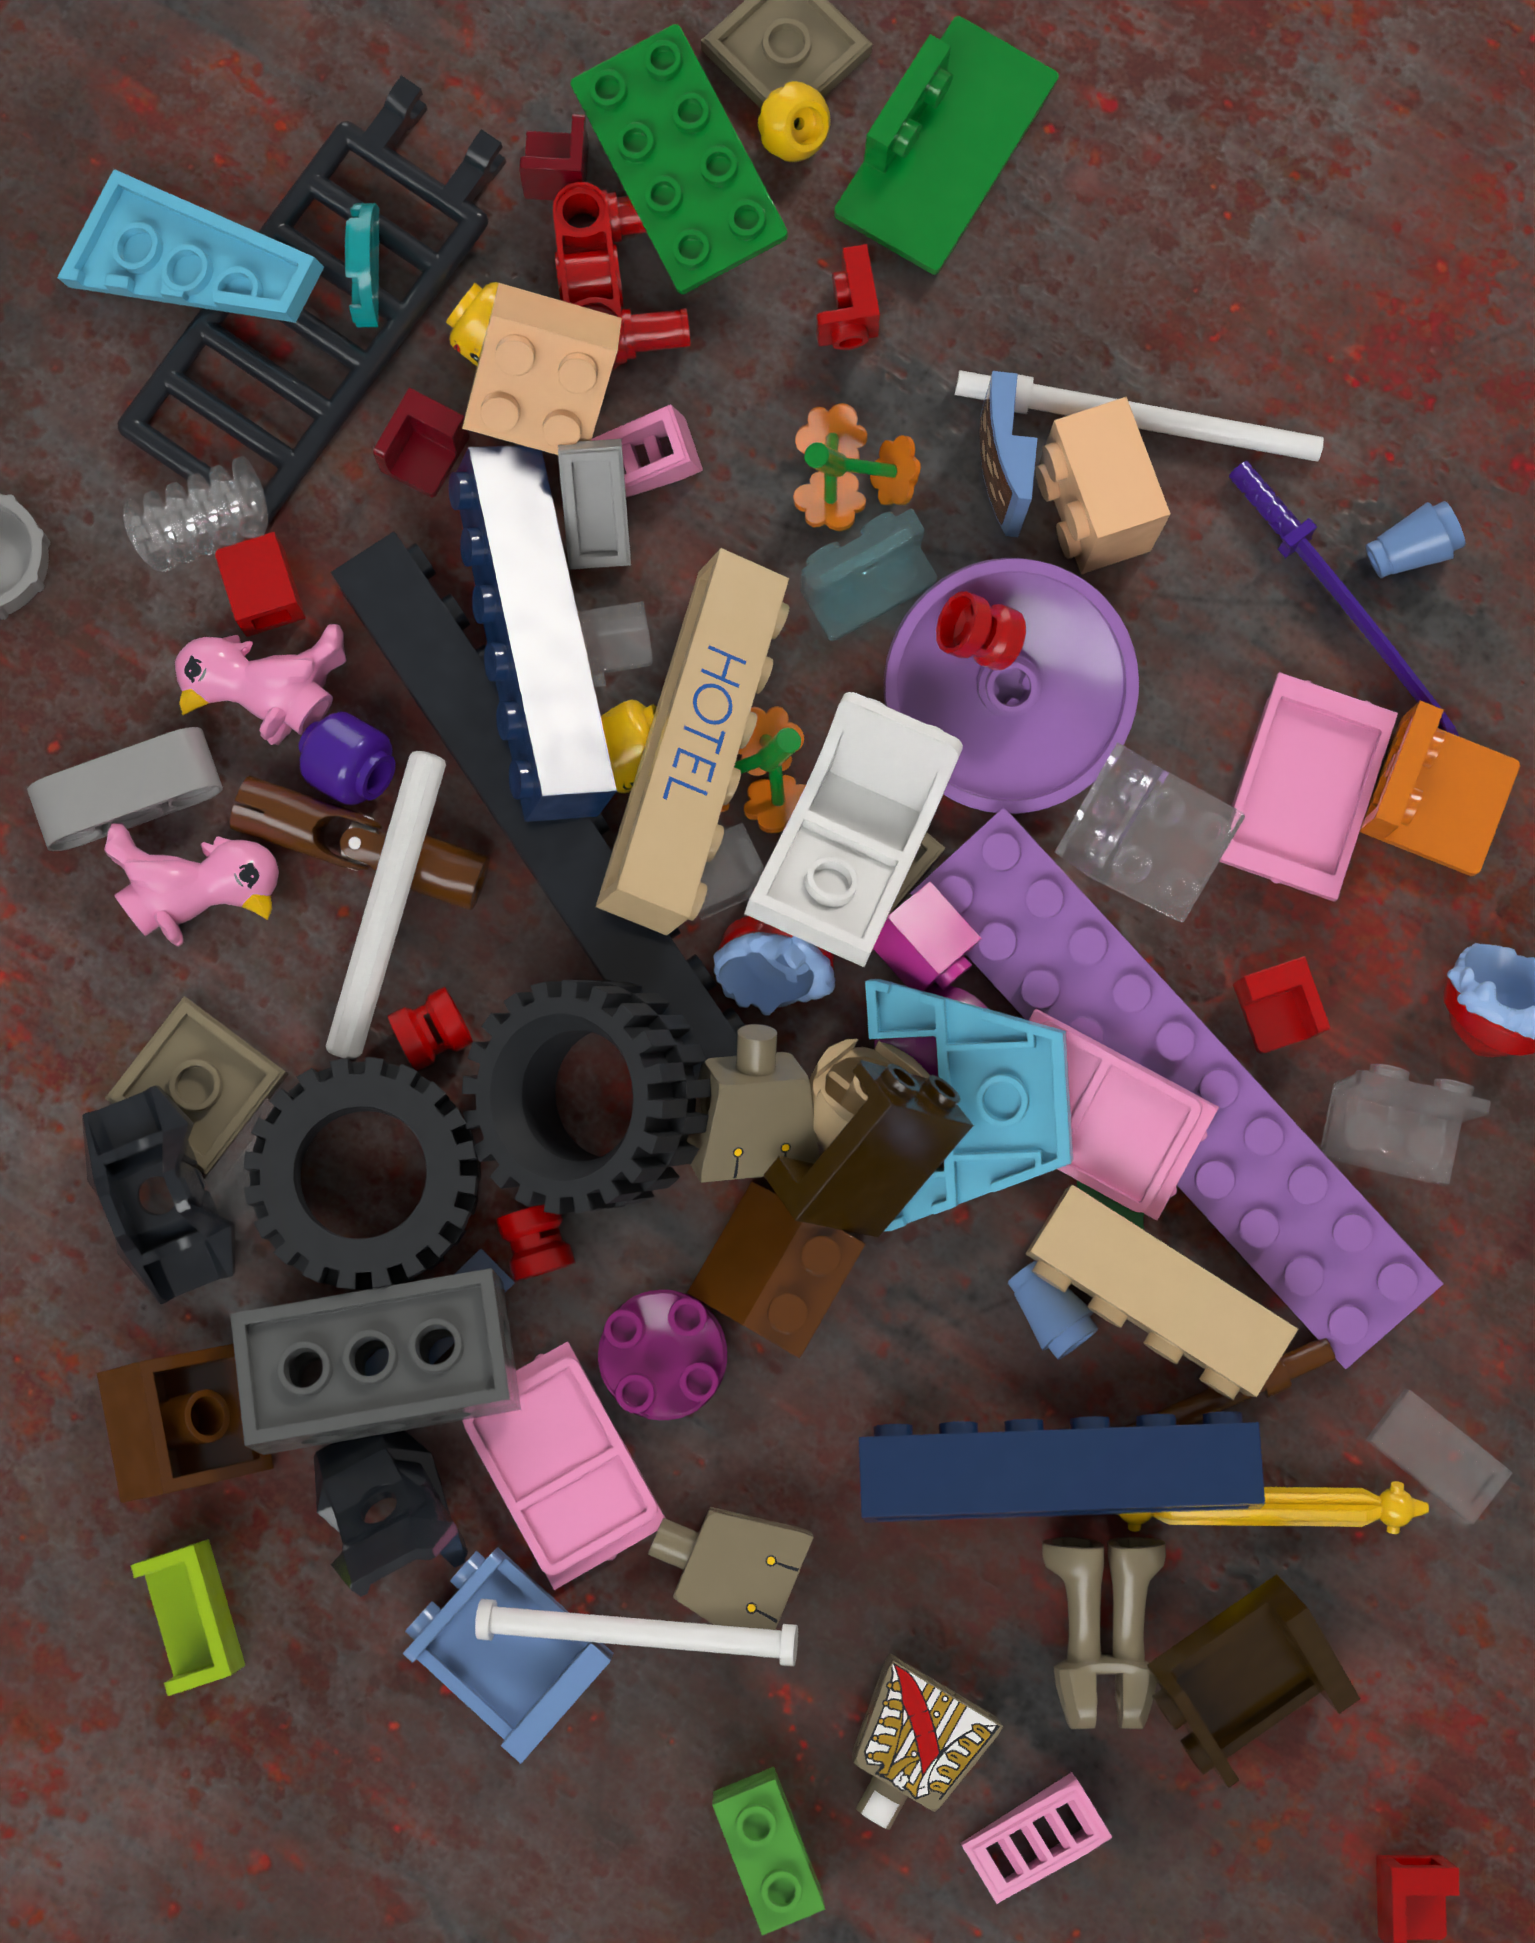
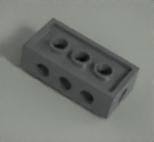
(343, 1331)

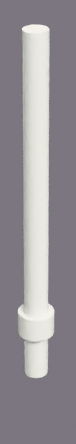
(1153, 418)

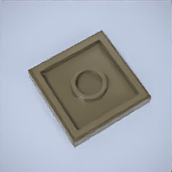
(783, 42)
(206, 1074)

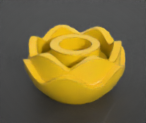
(778, 118)

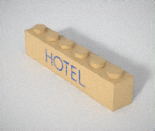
(695, 744)

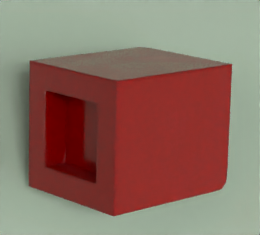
(259, 584)
(1281, 1005)
(1414, 1896)

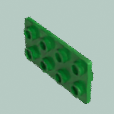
(943, 142)
(679, 159)

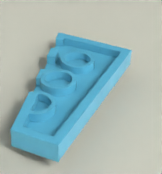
(181, 254)

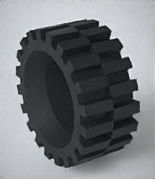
(520, 1106)
(278, 1159)

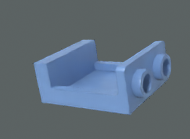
(509, 1681)

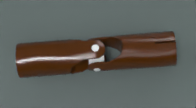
(299, 825)

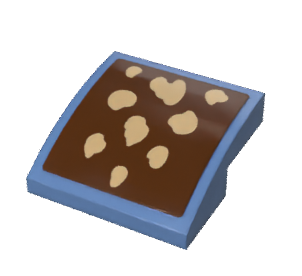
(1006, 458)

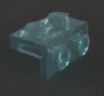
(867, 575)

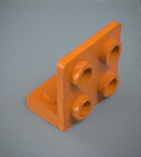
(1439, 793)

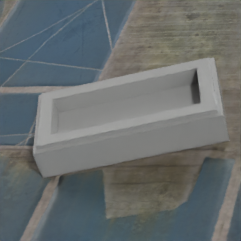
(594, 504)

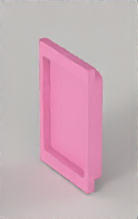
(1308, 785)
(1128, 1124)
(565, 1470)

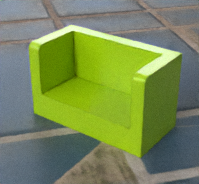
(192, 1616)

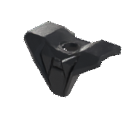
(146, 1140)
(377, 1467)

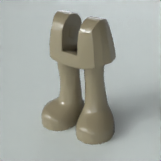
(1081, 1567)

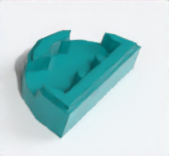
(363, 262)

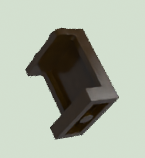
(877, 1156)
(1246, 1675)

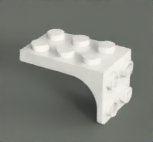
(855, 828)

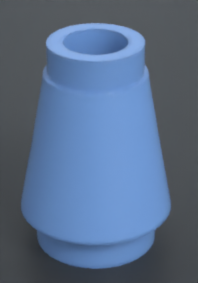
(1417, 541)
(1055, 1316)

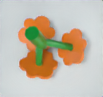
(832, 448)
(771, 752)

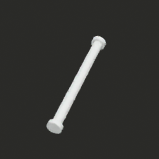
(636, 1632)

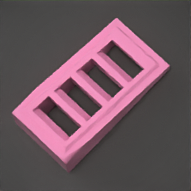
(662, 469)
(1048, 1860)

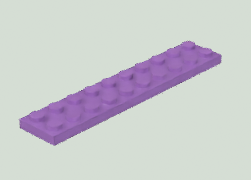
(1256, 1167)

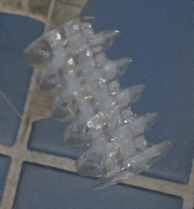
(199, 520)

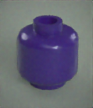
(346, 758)

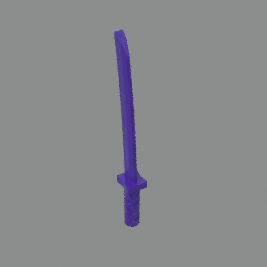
(1297, 538)

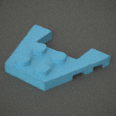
(1008, 1087)

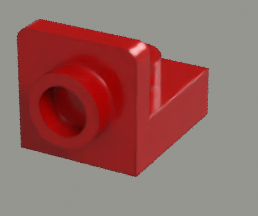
(856, 304)

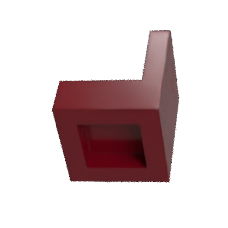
(554, 160)
(421, 443)

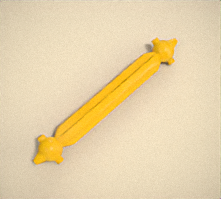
(1306, 1508)

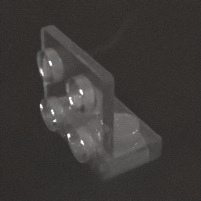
(1149, 834)
(1398, 1124)

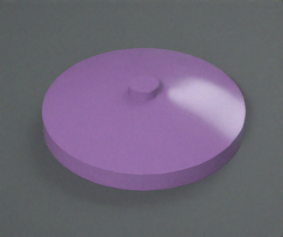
(1047, 718)

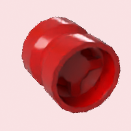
(977, 630)
(417, 1035)
(535, 1242)

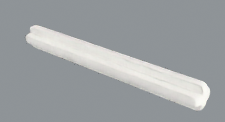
(385, 904)

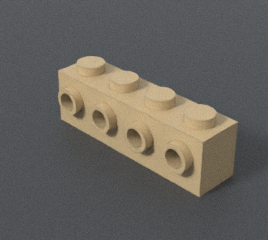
(1160, 1293)

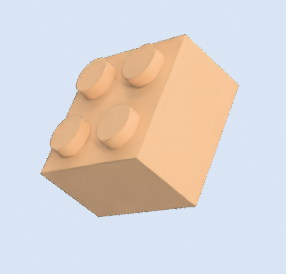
(541, 370)
(1102, 486)

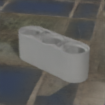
(124, 788)

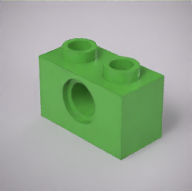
(768, 1851)

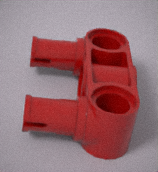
(591, 274)

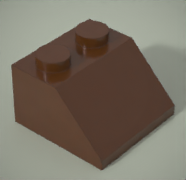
(775, 1271)
(176, 1423)

